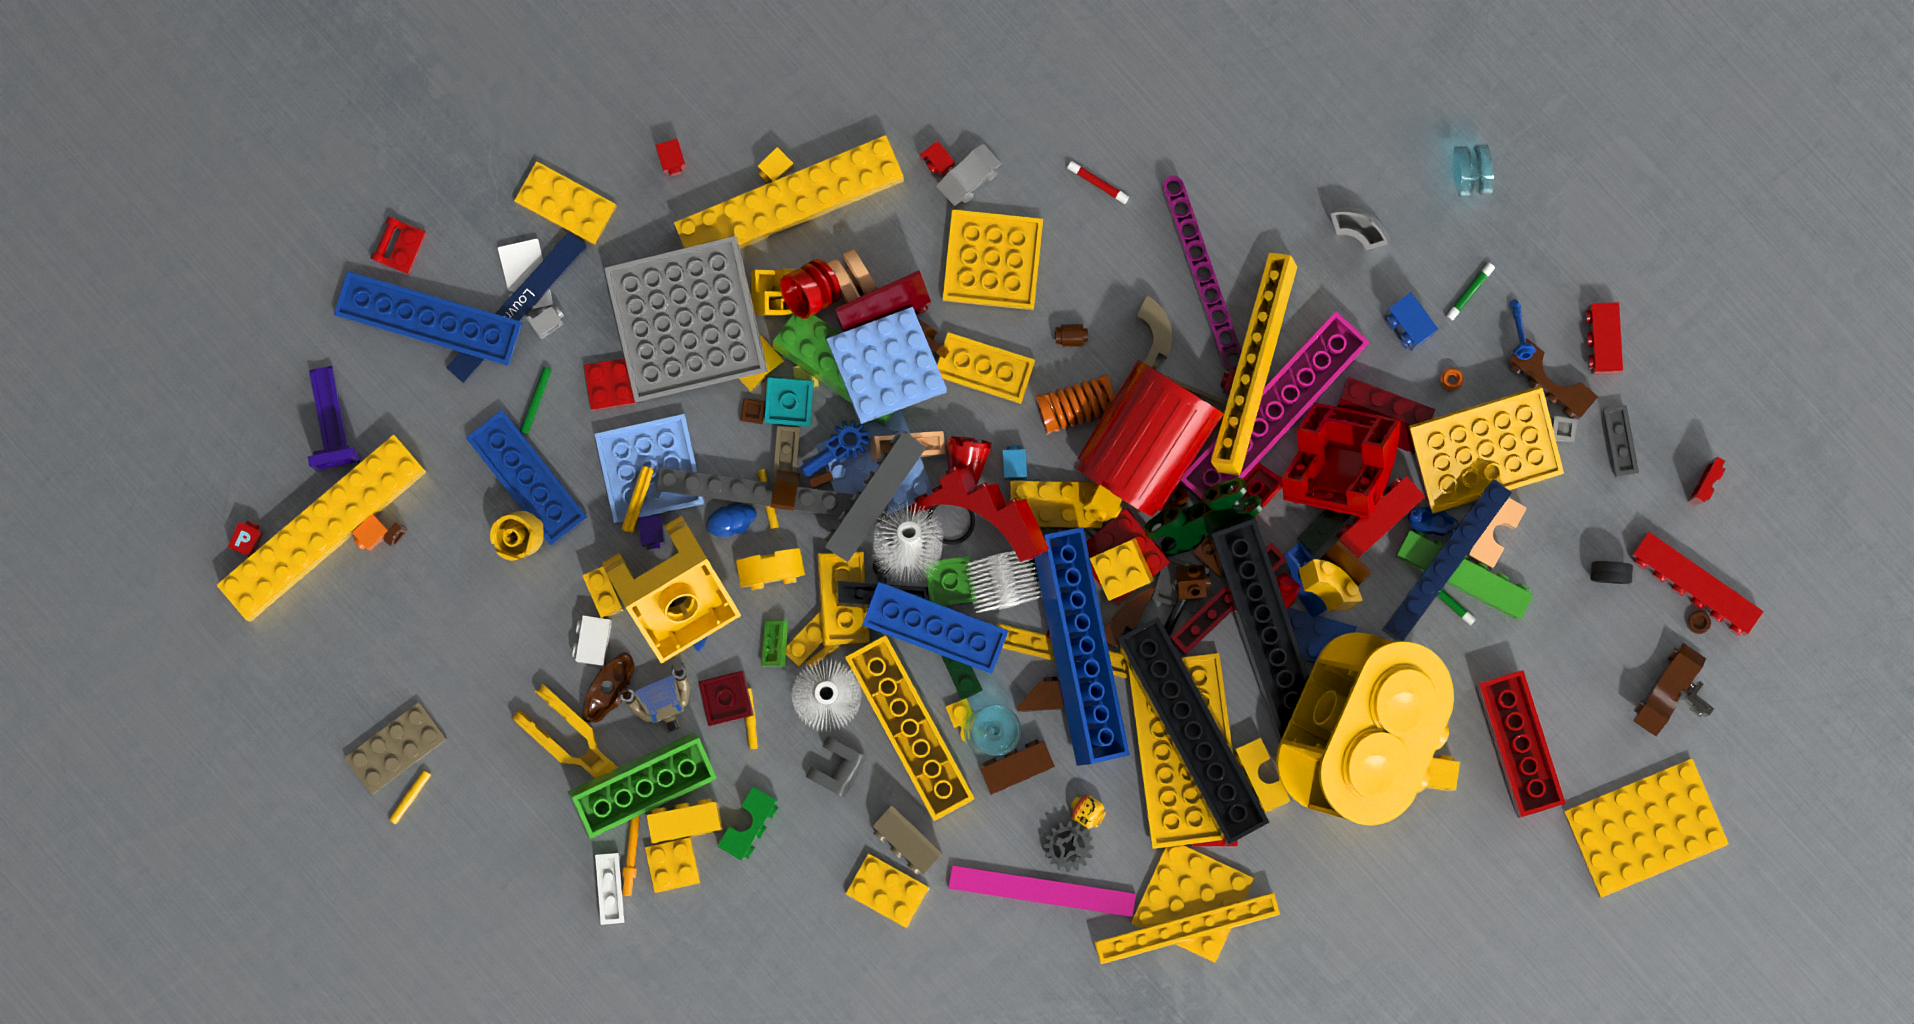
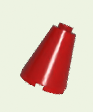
(967, 453)

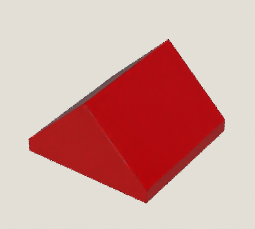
(1263, 483)

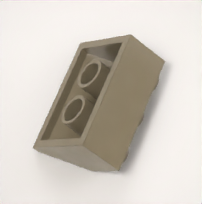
(906, 841)

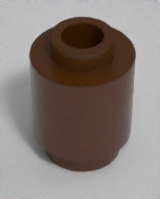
(1071, 335)

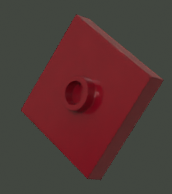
(726, 698)

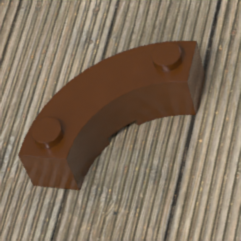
(1663, 697)

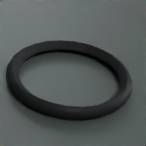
(957, 541)

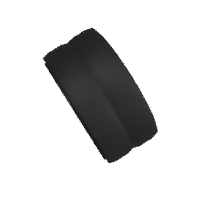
(1611, 572)

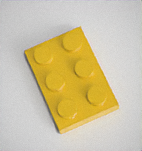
(887, 890)

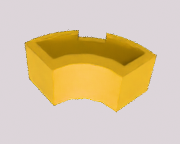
(770, 568)
(1330, 584)

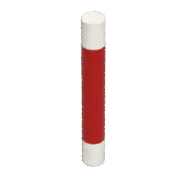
(1096, 181)

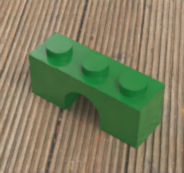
(740, 843)

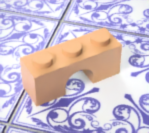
(1486, 549)

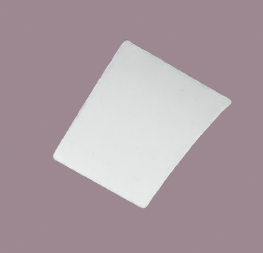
(519, 262)

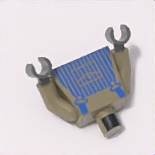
(661, 699)

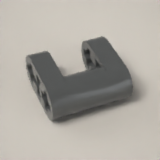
(845, 772)

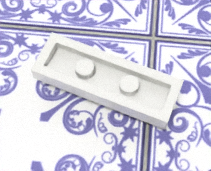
(609, 888)

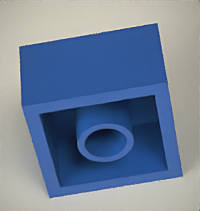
(1410, 322)

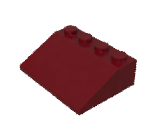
(885, 301)

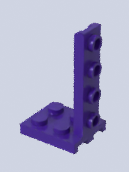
(336, 451)

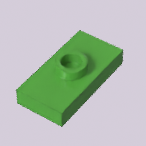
(774, 643)

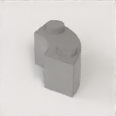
(969, 175)
(1359, 225)

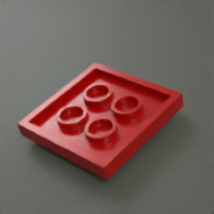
(1119, 531)

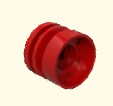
(810, 288)

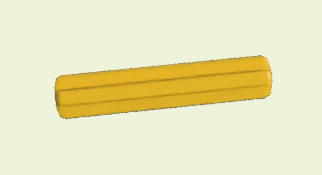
(637, 499)

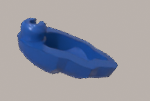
(730, 520)
(1428, 523)

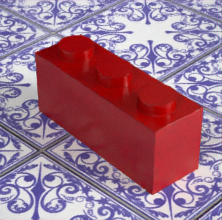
(1604, 338)

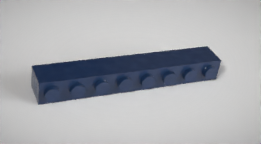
(1446, 561)

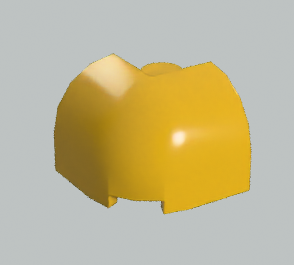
(767, 294)

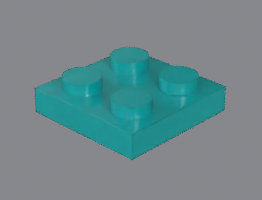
(789, 401)

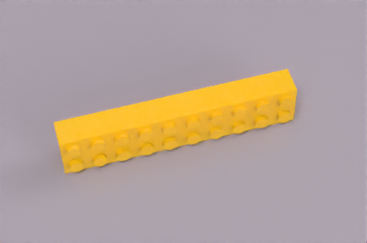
(796, 197)
(321, 528)

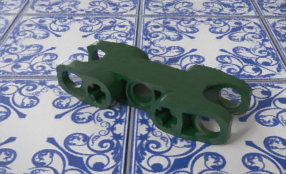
(1189, 525)

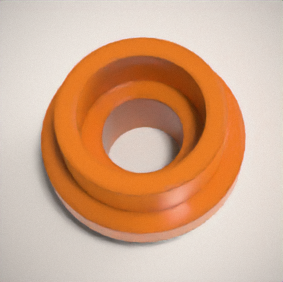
(1452, 372)

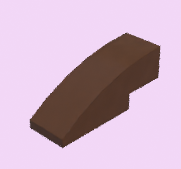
(1127, 616)

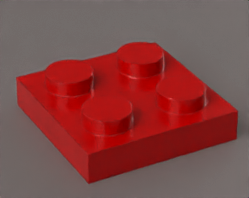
(608, 384)
(1704, 489)

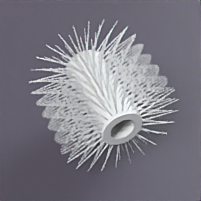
(907, 543)
(1002, 581)
(834, 685)

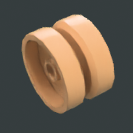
(853, 277)

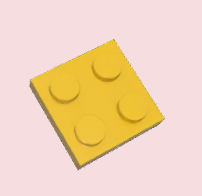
(672, 865)

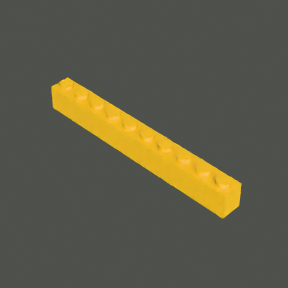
(1254, 364)

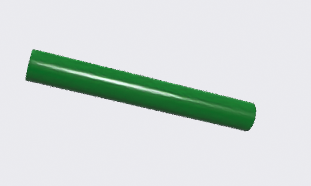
(535, 401)

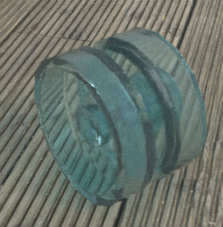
(1473, 170)
(979, 735)

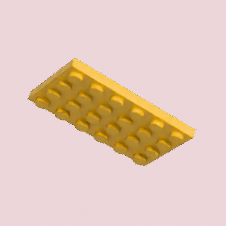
(1494, 440)
(1646, 827)

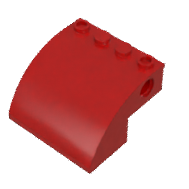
(1342, 460)

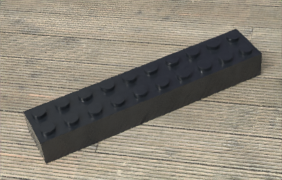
(1261, 617)
(1192, 731)

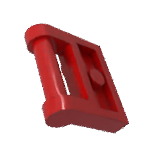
(405, 249)

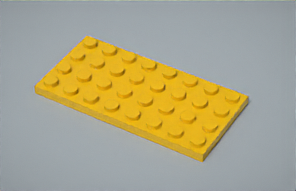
(1171, 801)

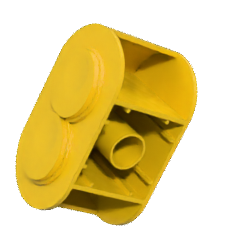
(1366, 728)

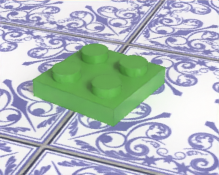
(950, 582)

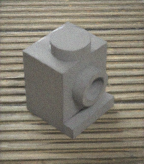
(546, 320)

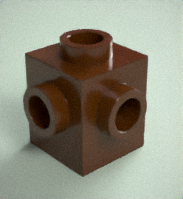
(1192, 581)

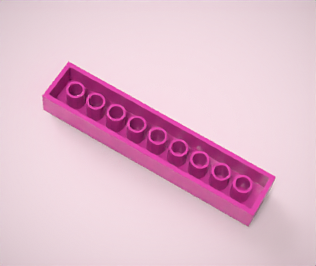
(1287, 398)

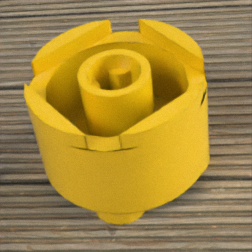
(517, 535)

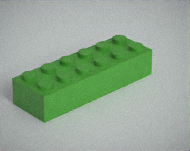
(806, 346)
(642, 785)

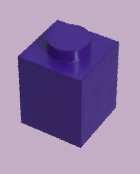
(651, 532)

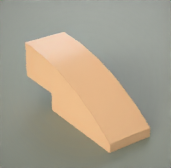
(933, 441)

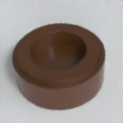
(1698, 622)

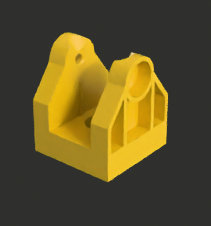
(684, 574)

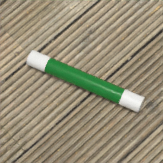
(1470, 291)
(1456, 607)

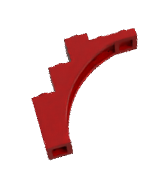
(1012, 517)

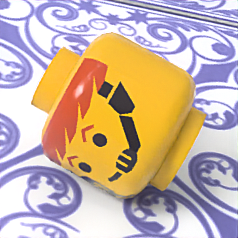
(1087, 811)

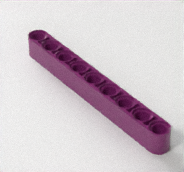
(1197, 263)

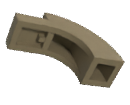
(1160, 328)

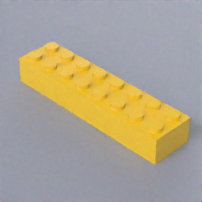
(910, 728)

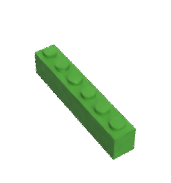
(1469, 577)

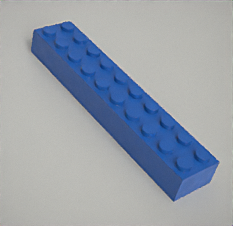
(1080, 649)

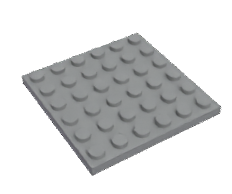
(686, 319)

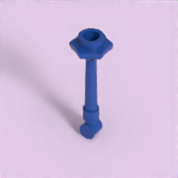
(1524, 350)

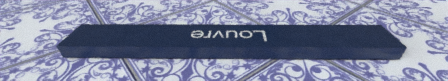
(527, 296)

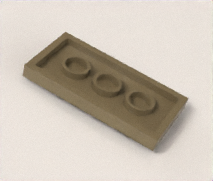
(395, 748)

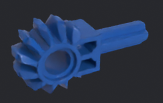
(837, 448)

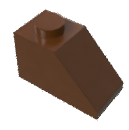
(1043, 697)

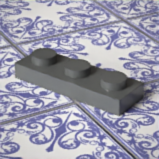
(1620, 441)

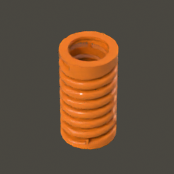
(1073, 400)

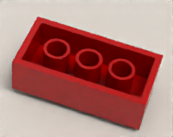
(1391, 508)

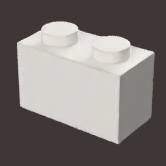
(592, 640)

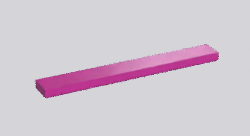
(1042, 891)

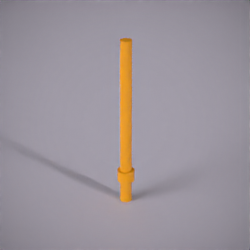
(629, 870)

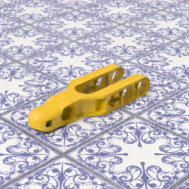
(593, 761)

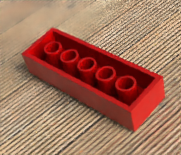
(1520, 744)

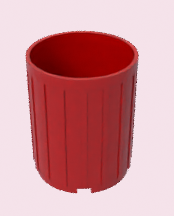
(1147, 439)

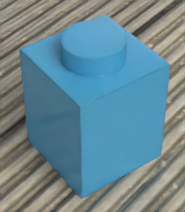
(1014, 463)

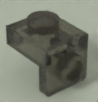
(1698, 705)

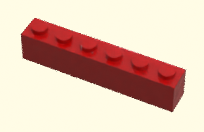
(1696, 584)

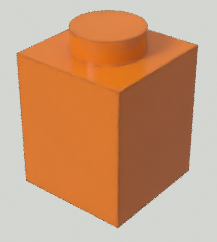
(369, 533)

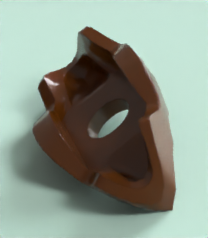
(599, 704)

